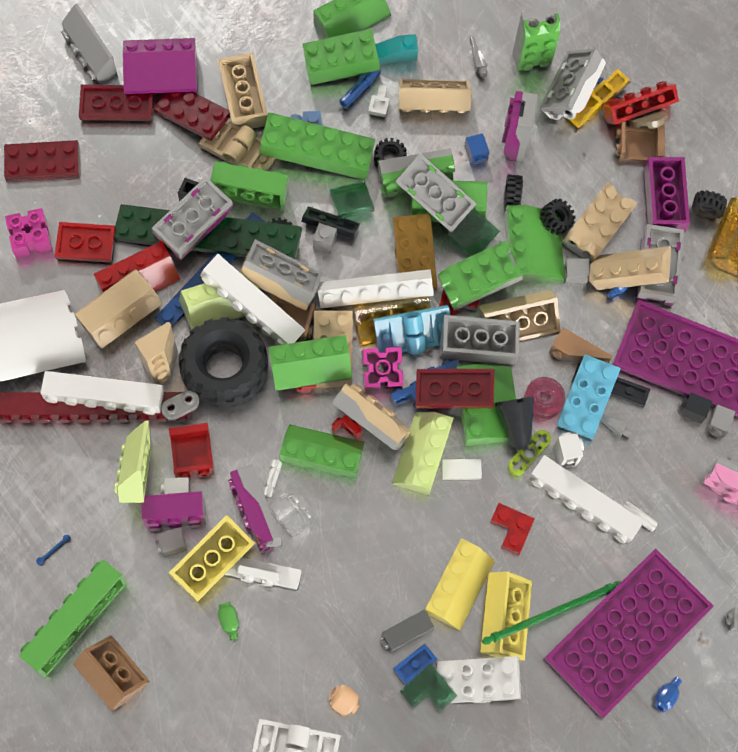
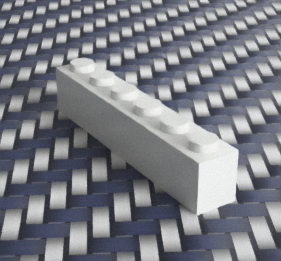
(375, 288)
(251, 301)
(102, 392)
(586, 500)

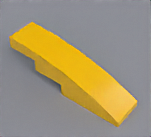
(600, 95)

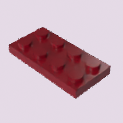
(111, 103)
(193, 113)
(41, 160)
(455, 388)

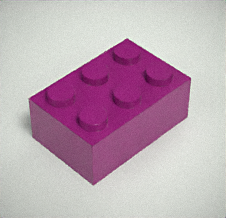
(173, 510)

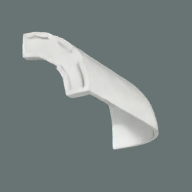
(38, 335)

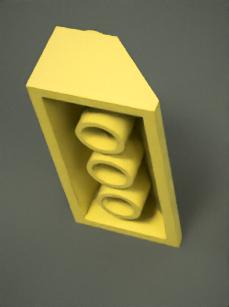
(211, 558)
(460, 585)
(506, 605)

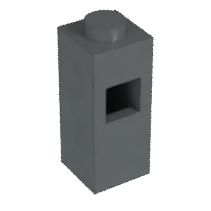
(406, 631)

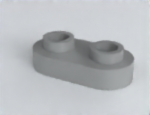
(181, 406)

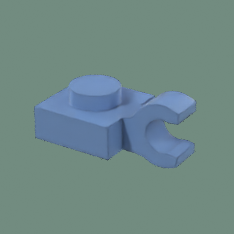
(309, 116)

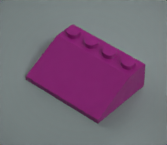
(159, 65)

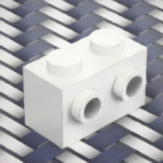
(568, 450)

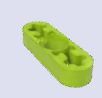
(516, 459)

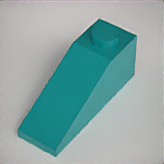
(398, 49)

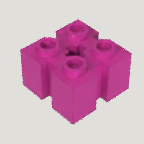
(28, 233)
(391, 359)

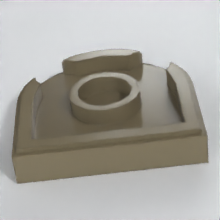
(651, 119)

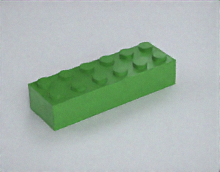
(316, 146)
(72, 618)

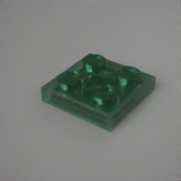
(474, 232)

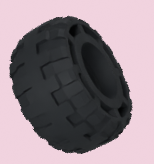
(218, 337)

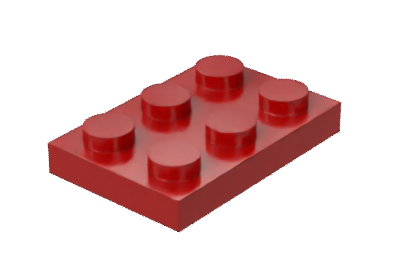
(85, 242)

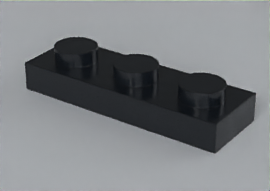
(344, 226)

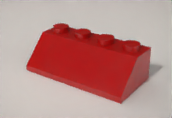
(152, 263)

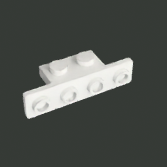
(266, 573)

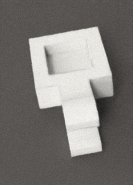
(379, 104)

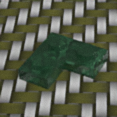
(429, 683)

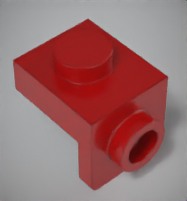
(350, 426)

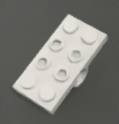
(482, 679)
(292, 738)

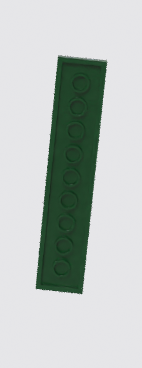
(229, 237)

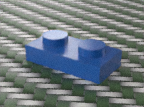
(414, 664)

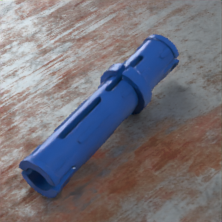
(364, 82)

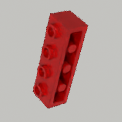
(640, 103)

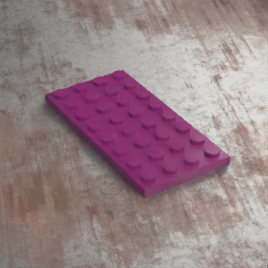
(680, 355)
(628, 633)

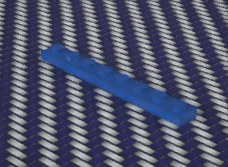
(173, 311)

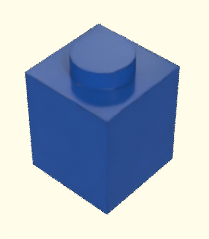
(476, 149)

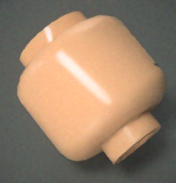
(344, 699)

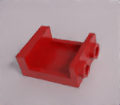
(191, 450)

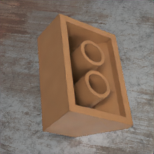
(110, 672)

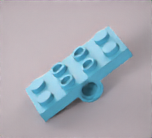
(411, 330)
(588, 397)

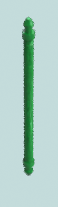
(497, 636)

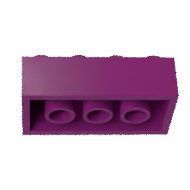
(667, 192)

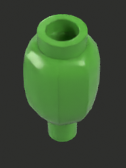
(228, 619)

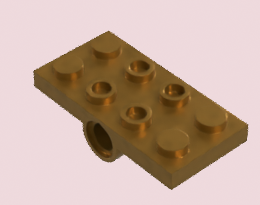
(414, 244)

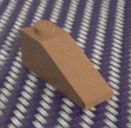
(572, 348)

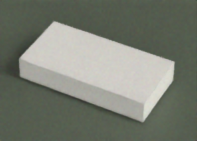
(461, 469)

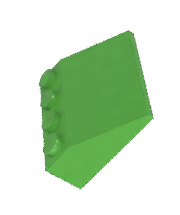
(532, 246)
(484, 424)

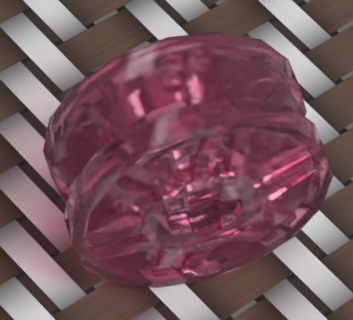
(547, 388)

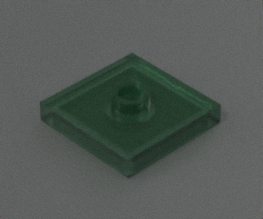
(351, 200)

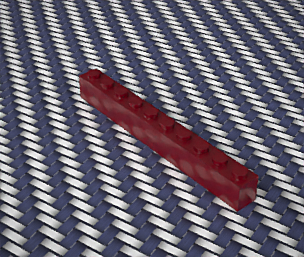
(32, 406)

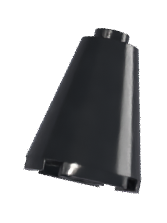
(517, 420)

